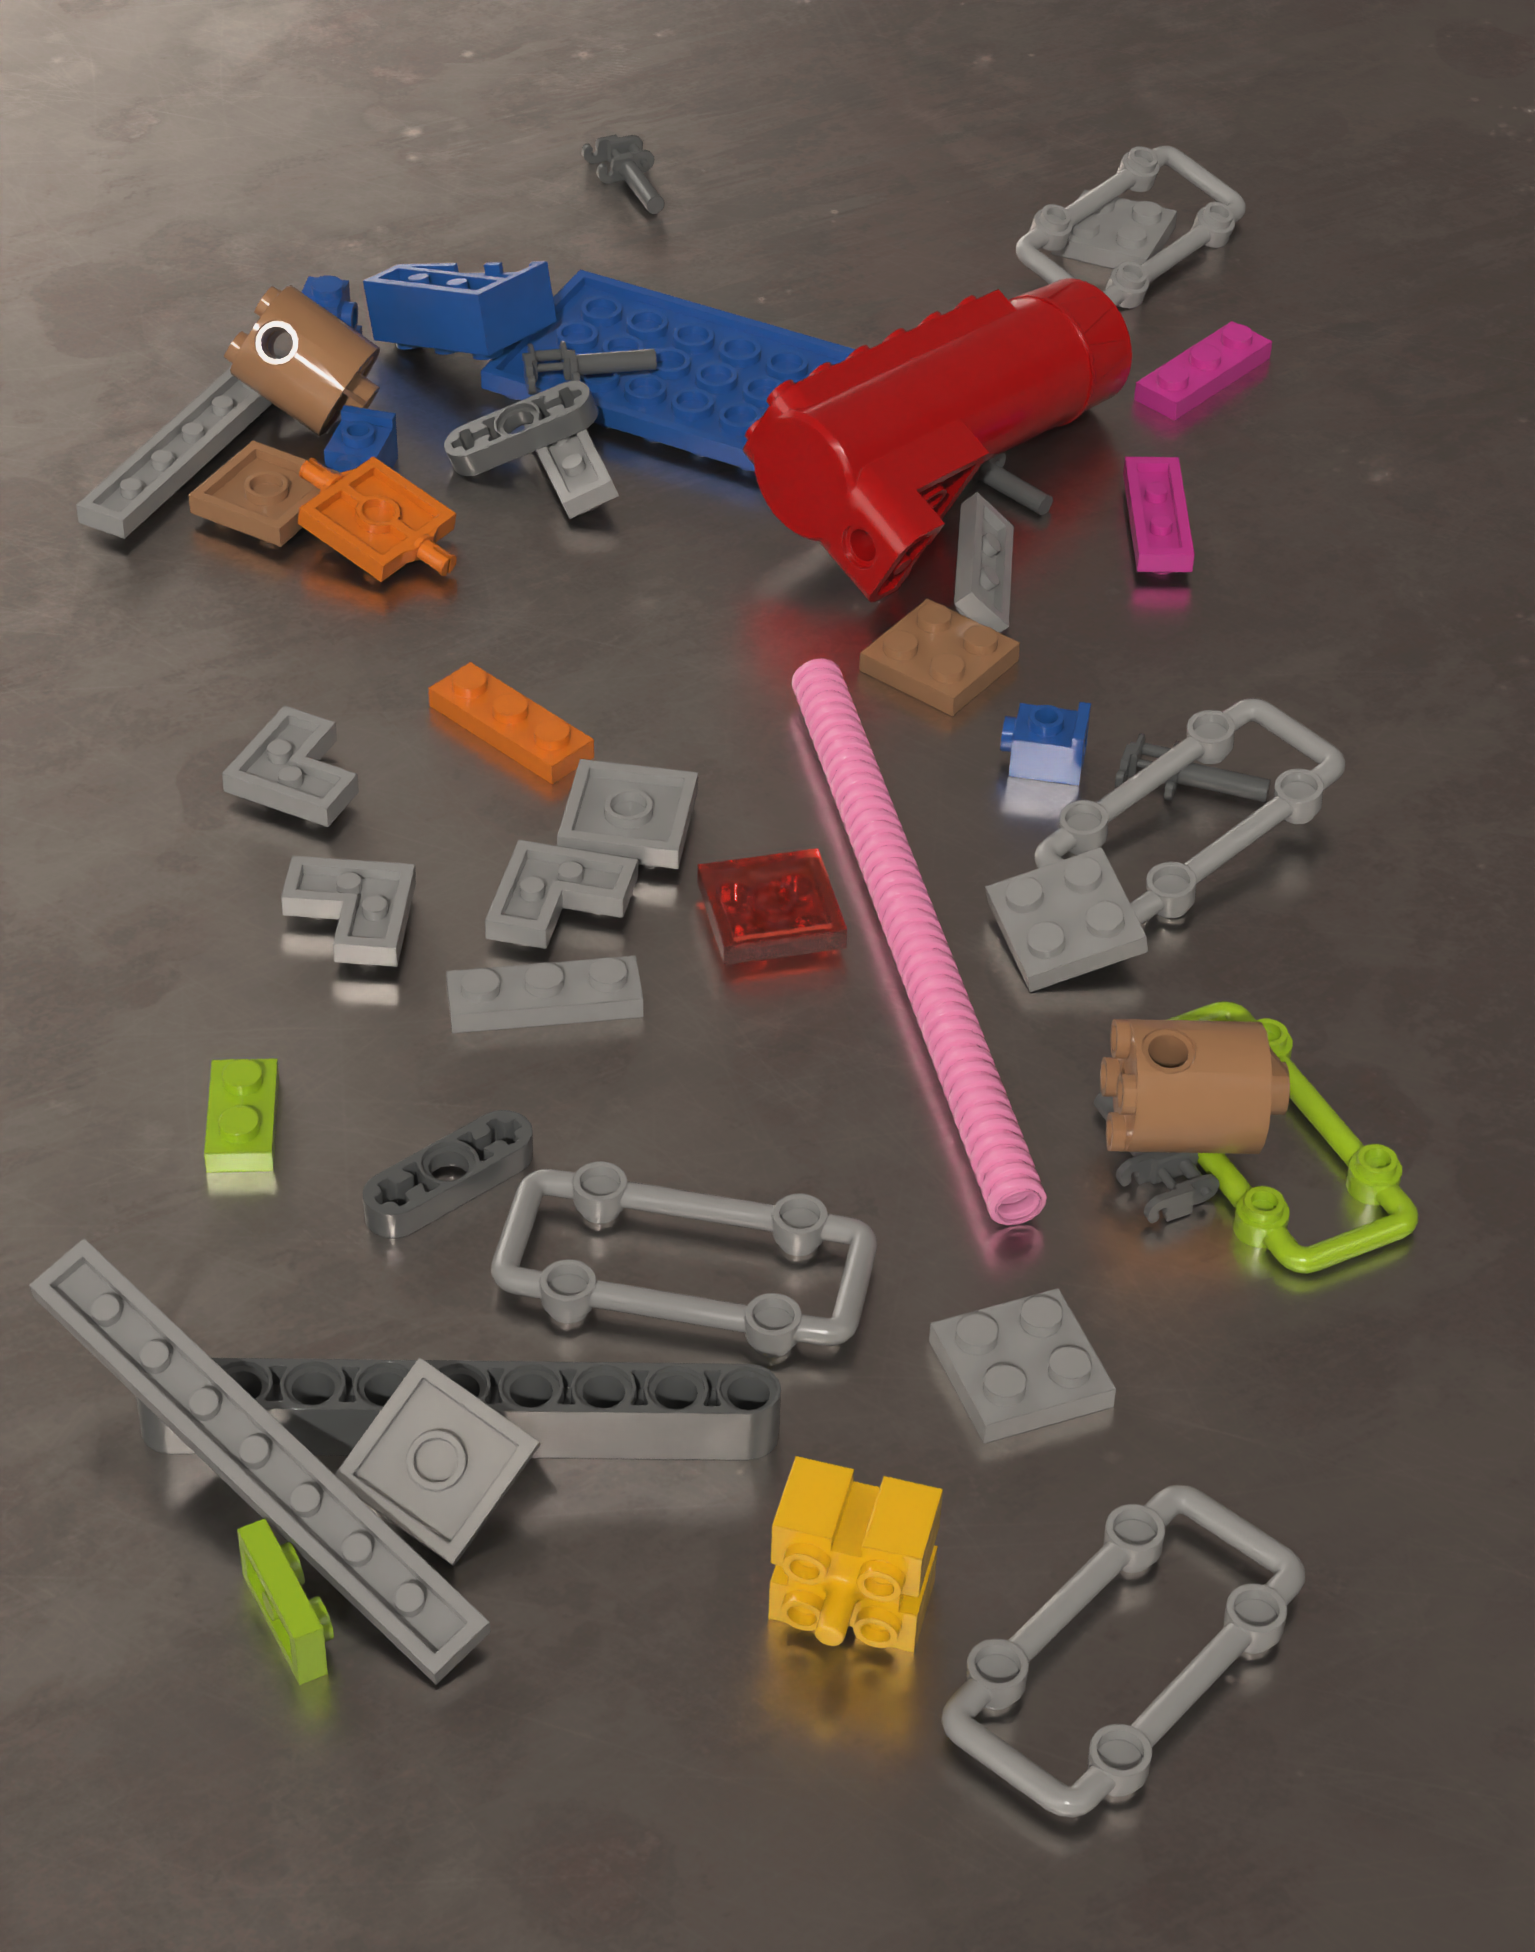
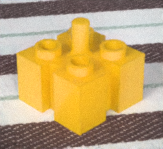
(853, 1555)

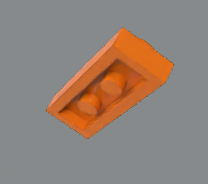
(511, 722)

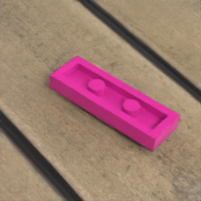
(1203, 370)
(1158, 515)

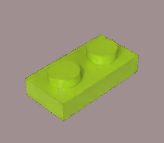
(241, 1115)
(276, 1581)

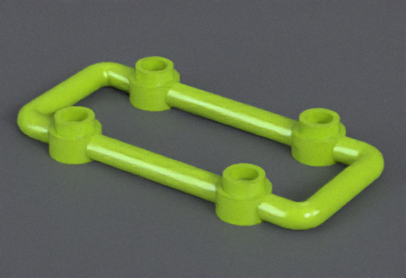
(1371, 1176)

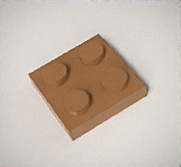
(256, 494)
(939, 657)

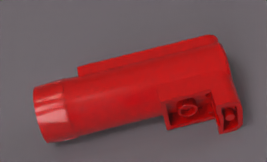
(896, 431)

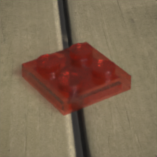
(771, 906)

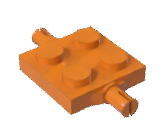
(376, 518)

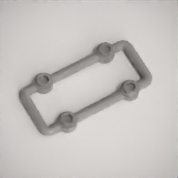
(1138, 173)
(1209, 741)
(769, 1321)
(1119, 1752)

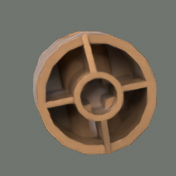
(320, 372)
(1191, 1086)

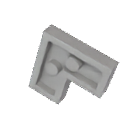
(285, 771)
(550, 878)
(365, 896)

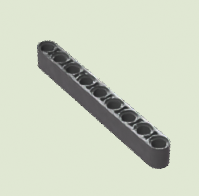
(566, 1406)

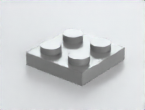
(1120, 233)
(629, 811)
(1066, 919)
(1021, 1365)
(437, 1461)

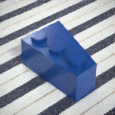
(458, 310)

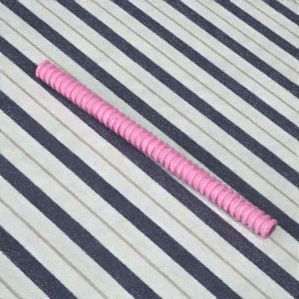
(920, 949)

